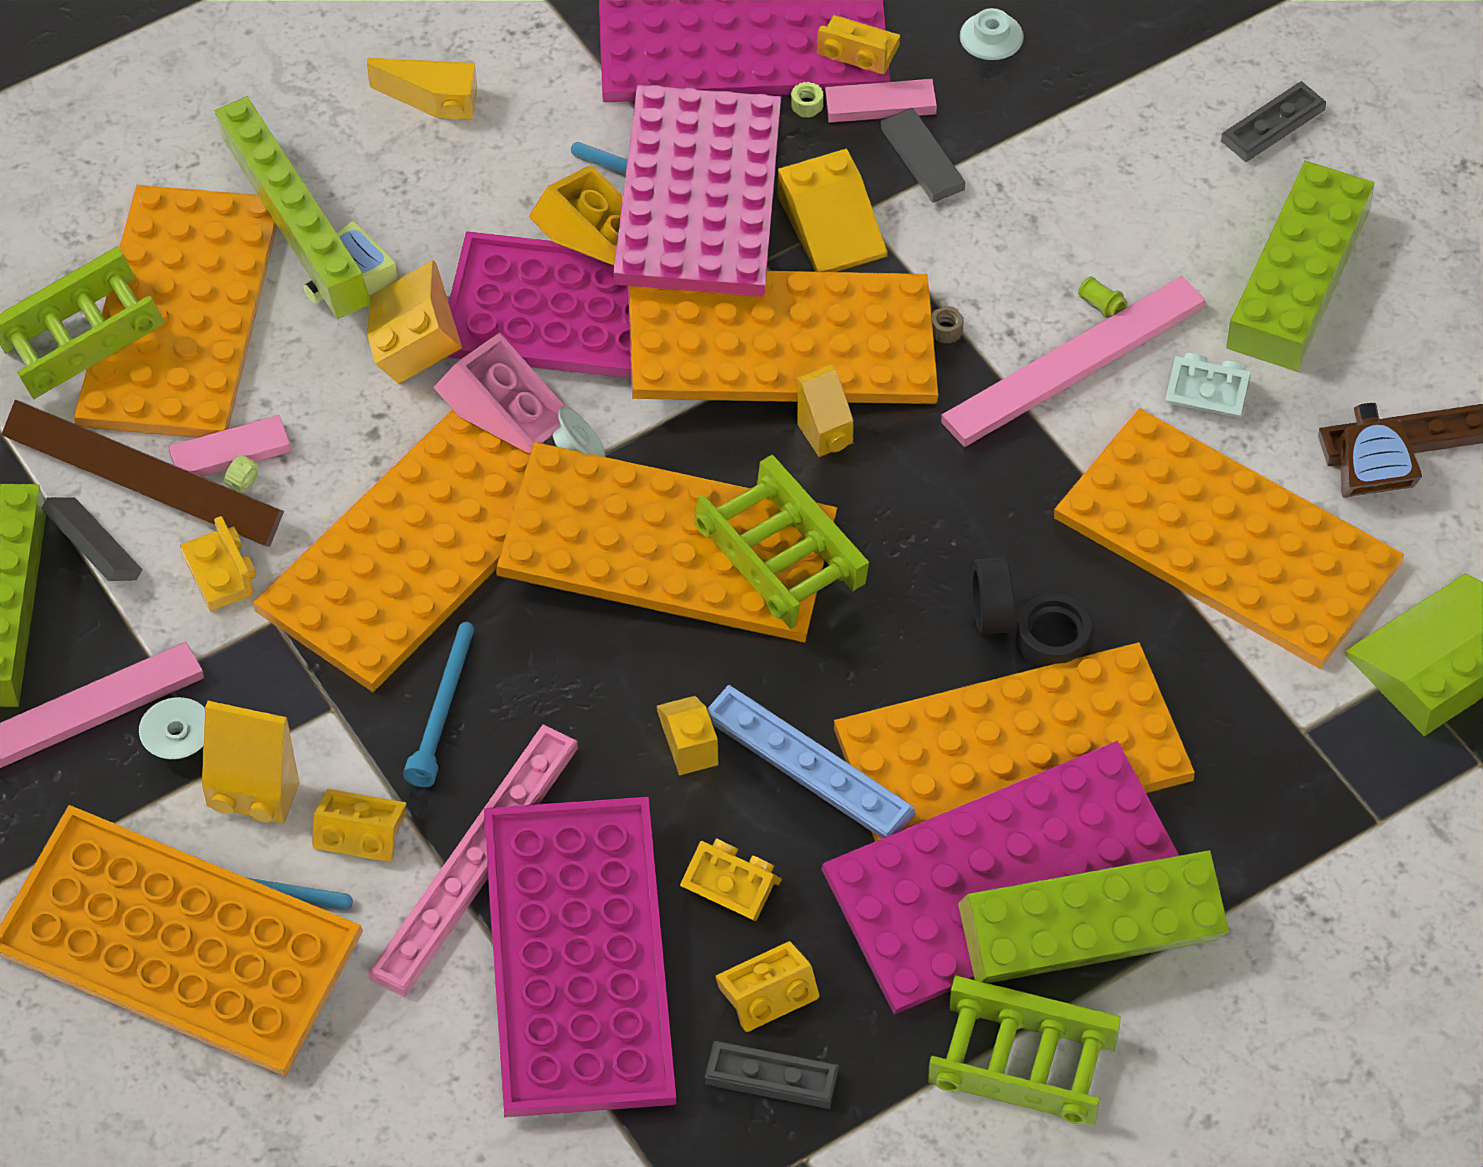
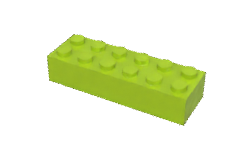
(1300, 266)
(20, 551)
(1093, 917)

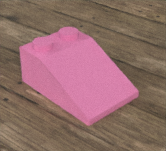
(501, 395)

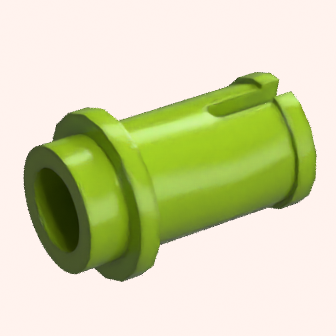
(1102, 297)

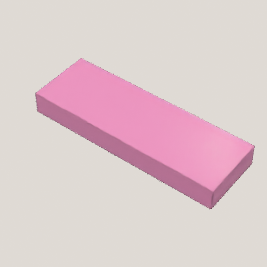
(879, 100)
(218, 450)

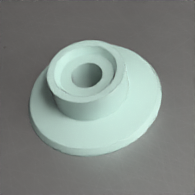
(991, 35)
(576, 434)
(171, 717)

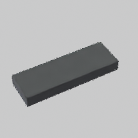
(1273, 121)
(922, 155)
(91, 539)
(771, 1074)

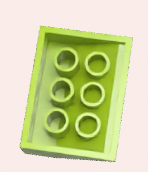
(1429, 655)

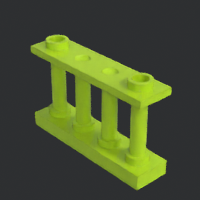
(65, 298)
(797, 510)
(1035, 1013)

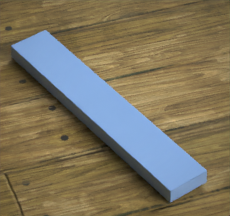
(809, 763)

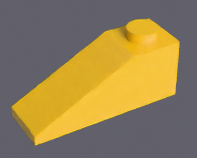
(429, 86)

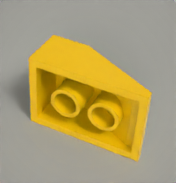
(831, 212)
(581, 214)
(411, 324)
(248, 763)

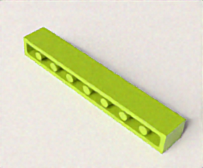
(293, 208)

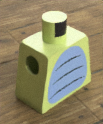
(372, 260)

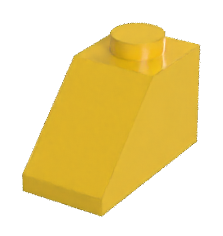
(824, 411)
(689, 734)

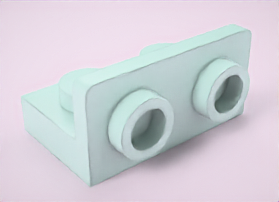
(1208, 385)

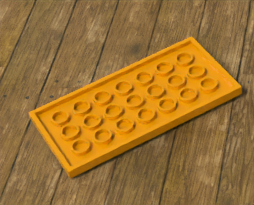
(205, 270)
(758, 346)
(1229, 537)
(634, 541)
(402, 553)
(1012, 727)
(177, 940)

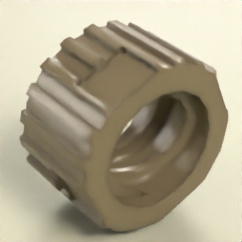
(949, 315)

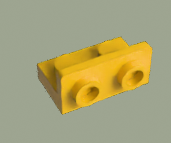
(857, 44)
(219, 567)
(357, 825)
(730, 880)
(769, 985)

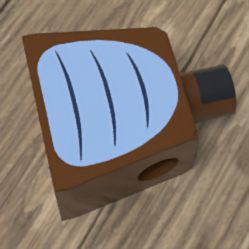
(1376, 455)

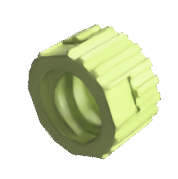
(807, 90)
(241, 473)

